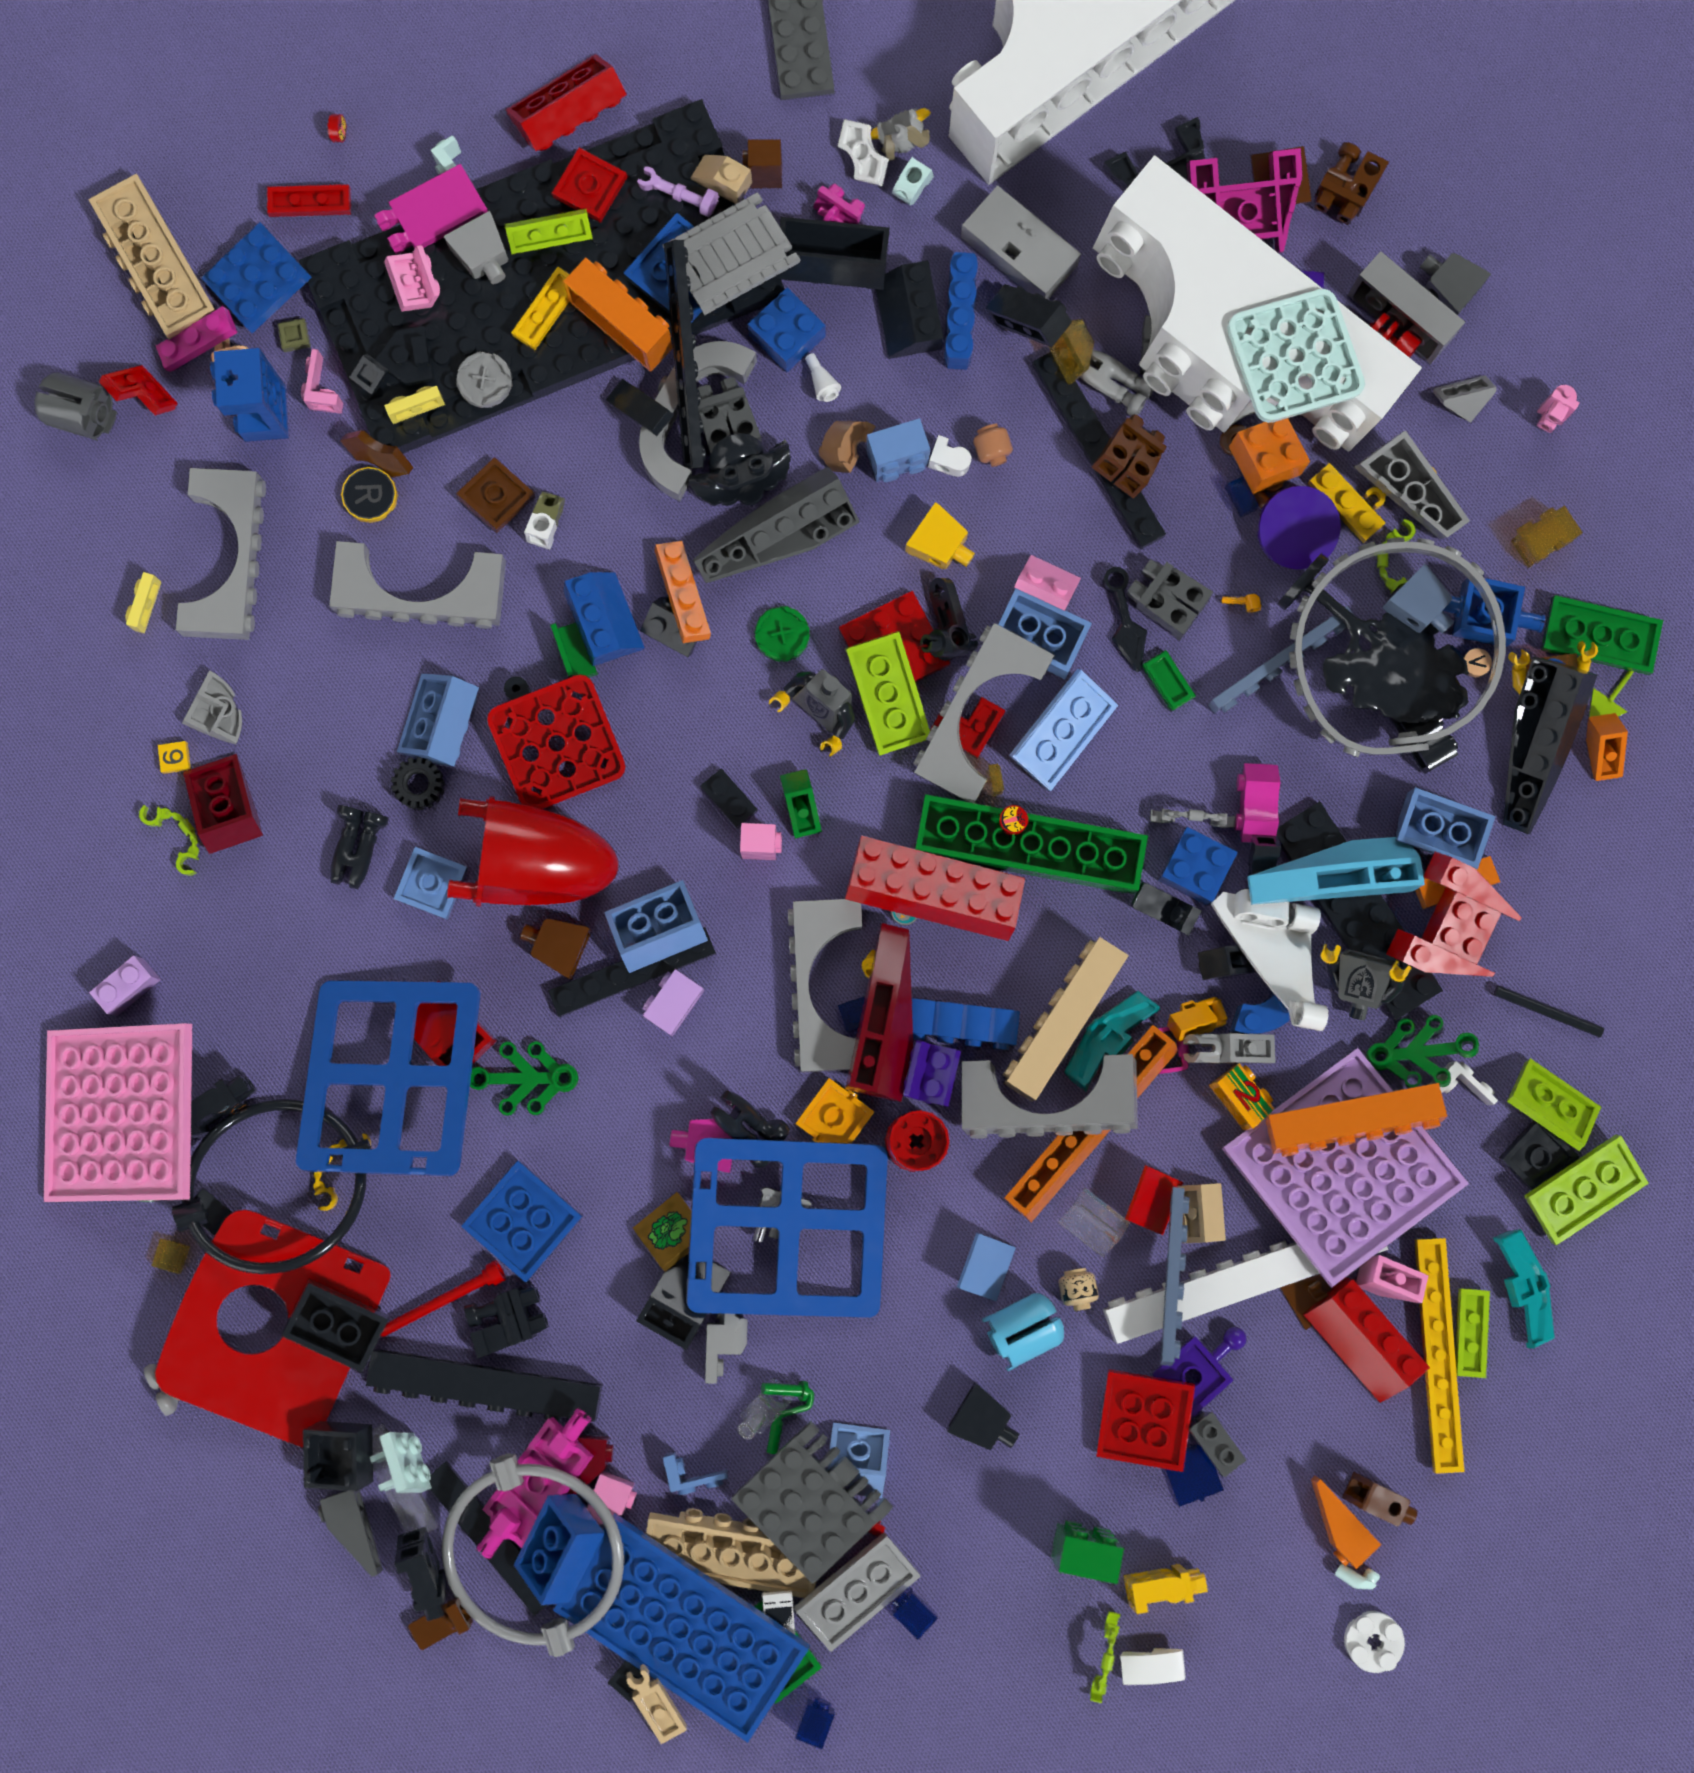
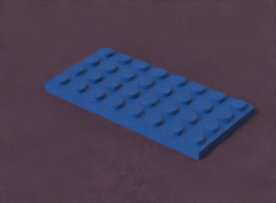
(688, 1631)

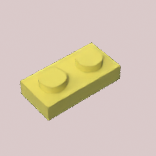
(407, 407)
(145, 597)

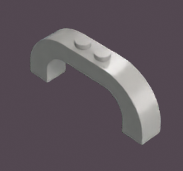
(712, 359)

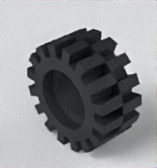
(401, 779)

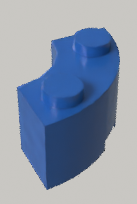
(1260, 1017)

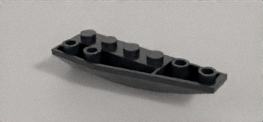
(1542, 736)

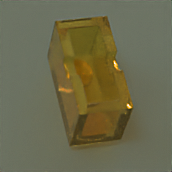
(1549, 534)

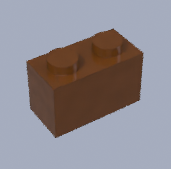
(765, 162)

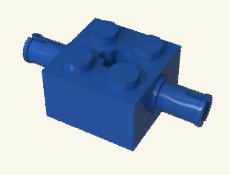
(1474, 622)

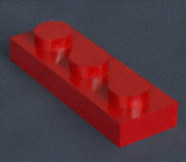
(309, 200)

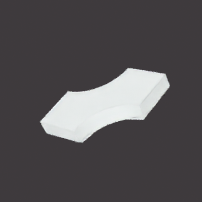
(868, 163)

